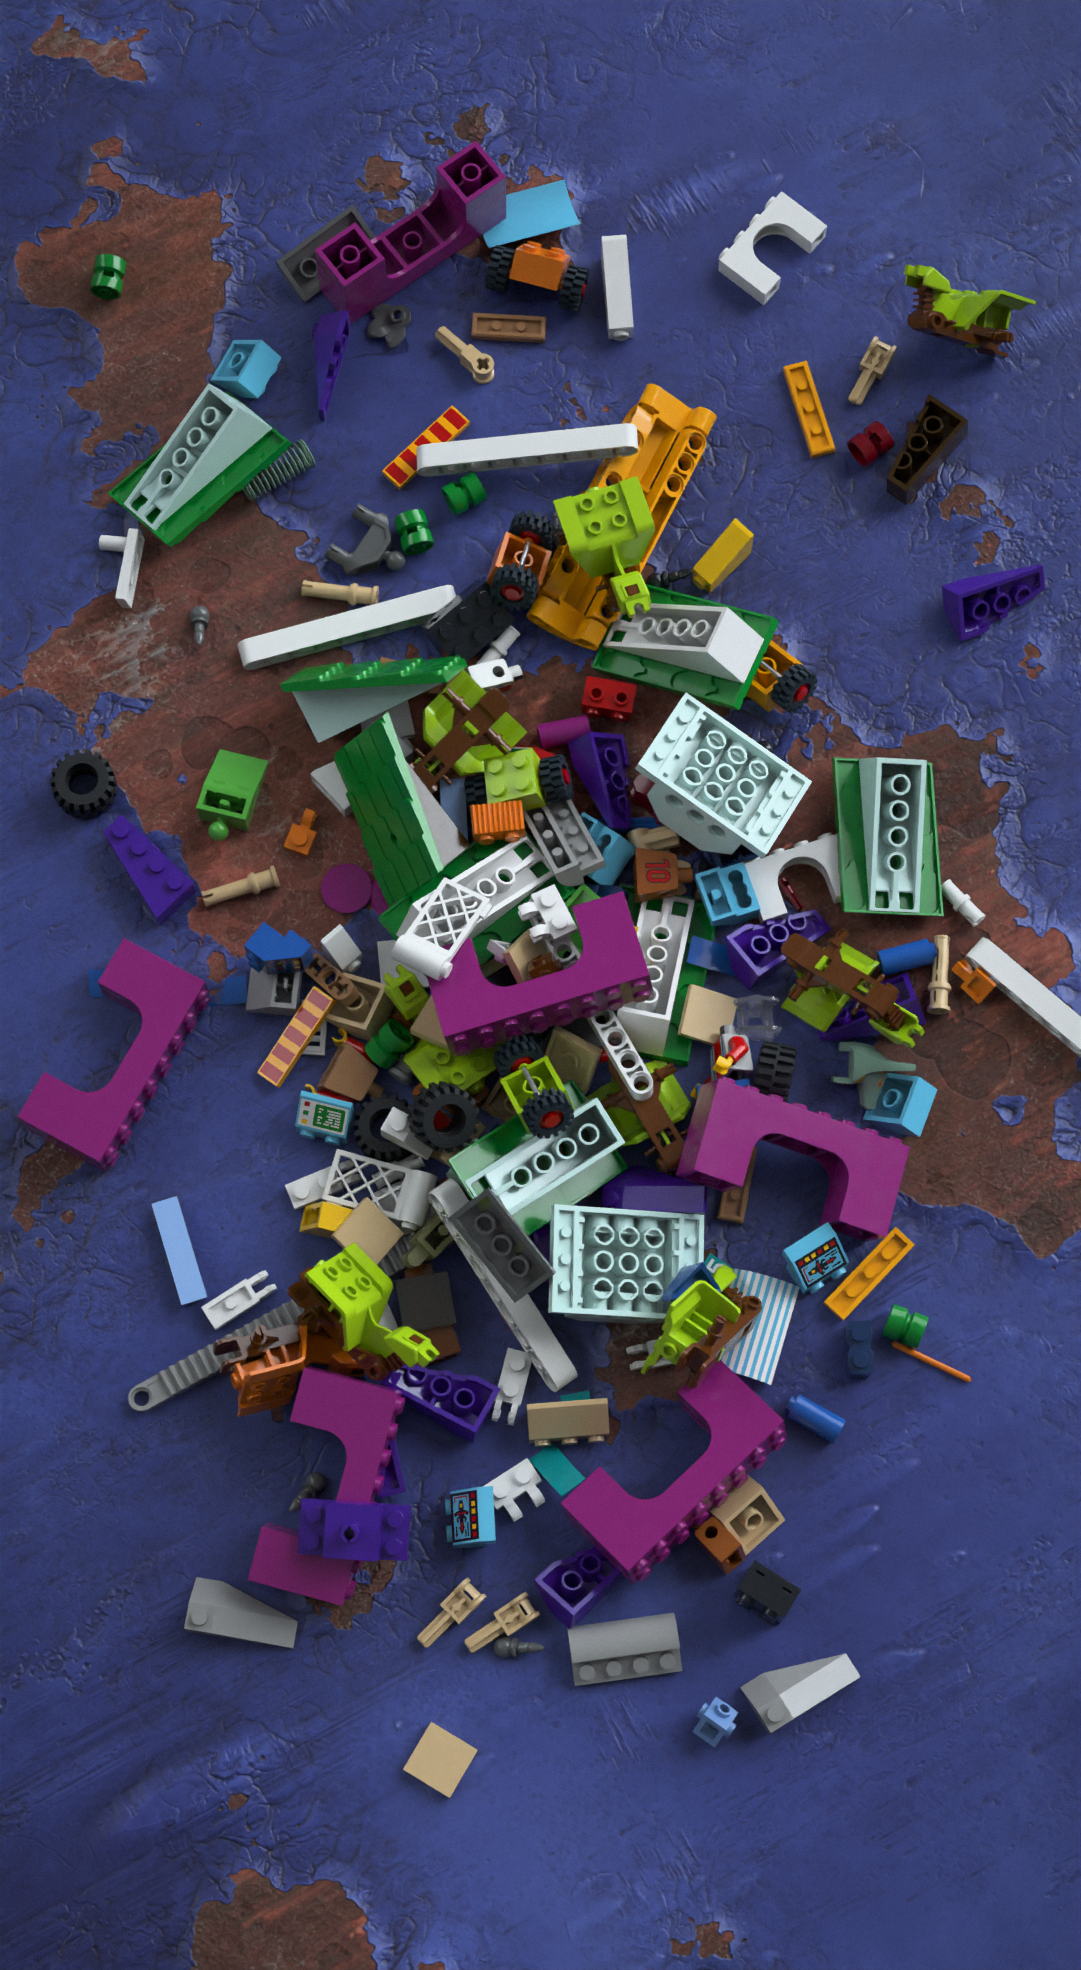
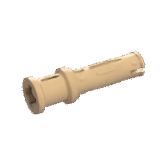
(353, 594)
(254, 883)
(939, 986)

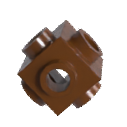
(543, 965)

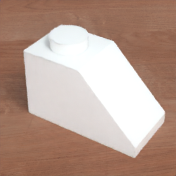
(341, 950)
(397, 1130)

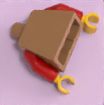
(349, 1073)

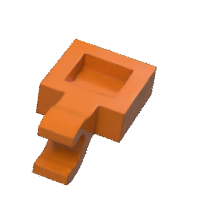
(302, 837)
(976, 983)

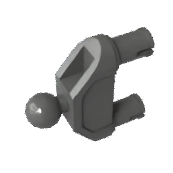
(372, 549)

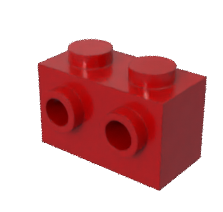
(608, 699)

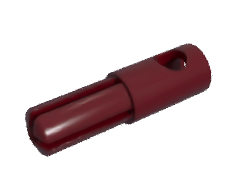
(790, 893)

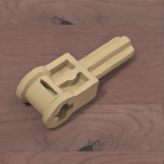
(469, 356)
(872, 366)
(455, 1608)
(508, 1619)

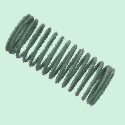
(306, 457)

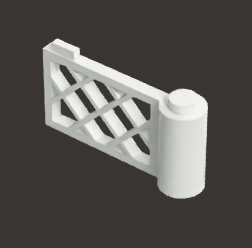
(430, 957)
(413, 1198)

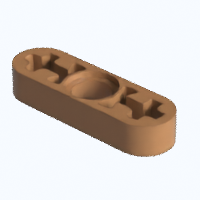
(332, 988)

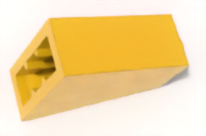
(723, 556)
(323, 1218)

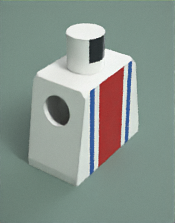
(495, 675)

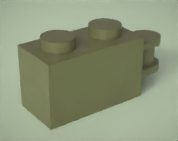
(427, 1242)

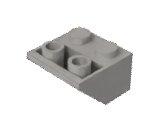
(274, 993)

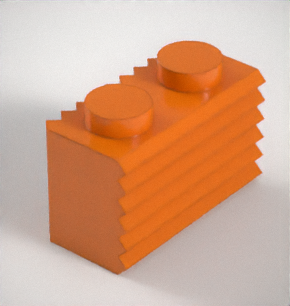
(497, 822)

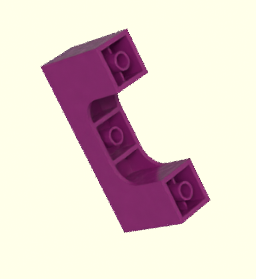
(364, 272)
(604, 978)
(101, 1121)
(859, 1164)
(364, 1420)
(641, 1531)

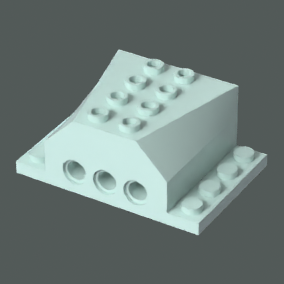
(718, 782)
(618, 1261)

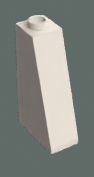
(617, 287)
(332, 786)

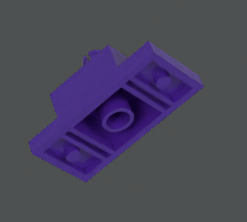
(354, 1530)

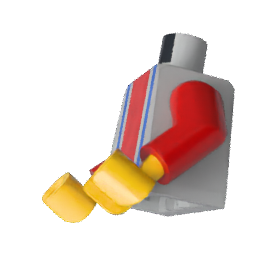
(729, 1057)

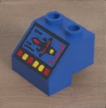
(277, 954)

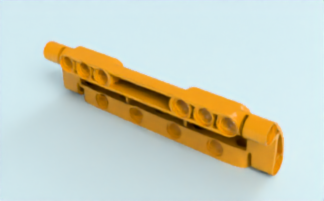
(658, 421)

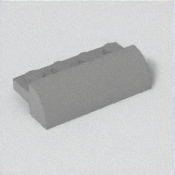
(564, 841)
(624, 1649)

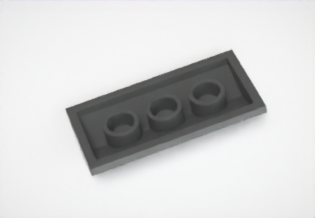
(300, 264)
(501, 1244)

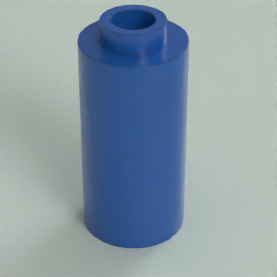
(906, 956)
(814, 1418)

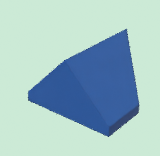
(685, 1278)

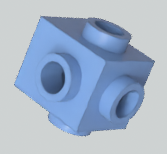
(715, 1721)

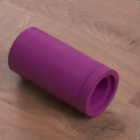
(562, 731)

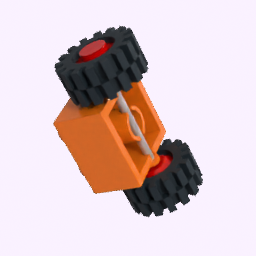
(540, 268)
(521, 560)

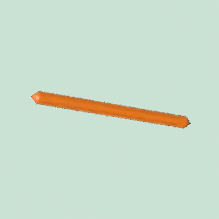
(928, 1360)

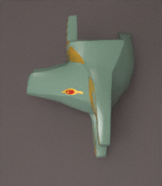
(868, 1071)

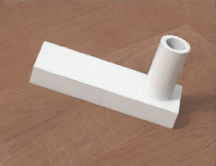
(132, 548)

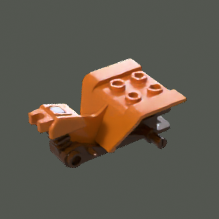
(272, 1359)

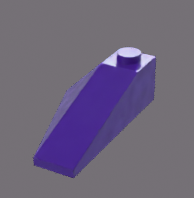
(602, 766)
(756, 948)
(576, 1584)

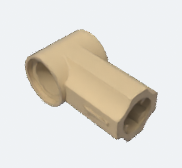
(654, 839)

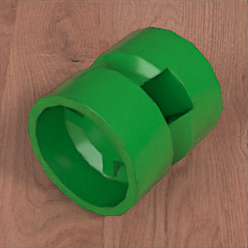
(108, 276)
(465, 493)
(413, 531)
(386, 1045)
(905, 1326)

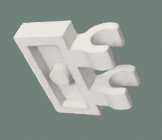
(553, 913)
(514, 1483)

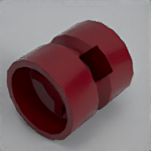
(872, 442)

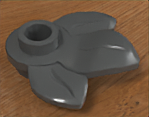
(387, 326)

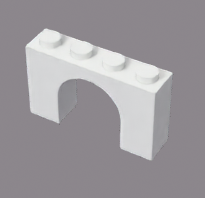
(780, 217)
(765, 872)

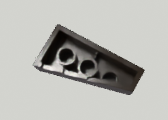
(927, 446)

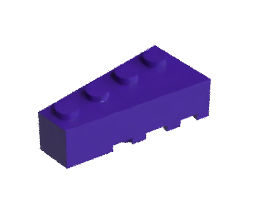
(151, 872)

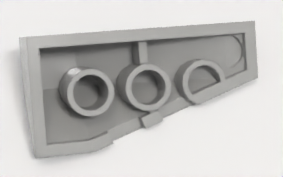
(230, 1613)
(791, 1691)

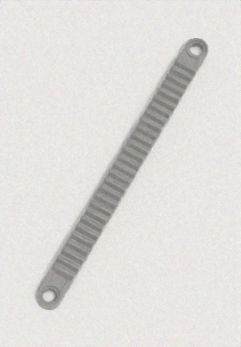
(205, 1364)

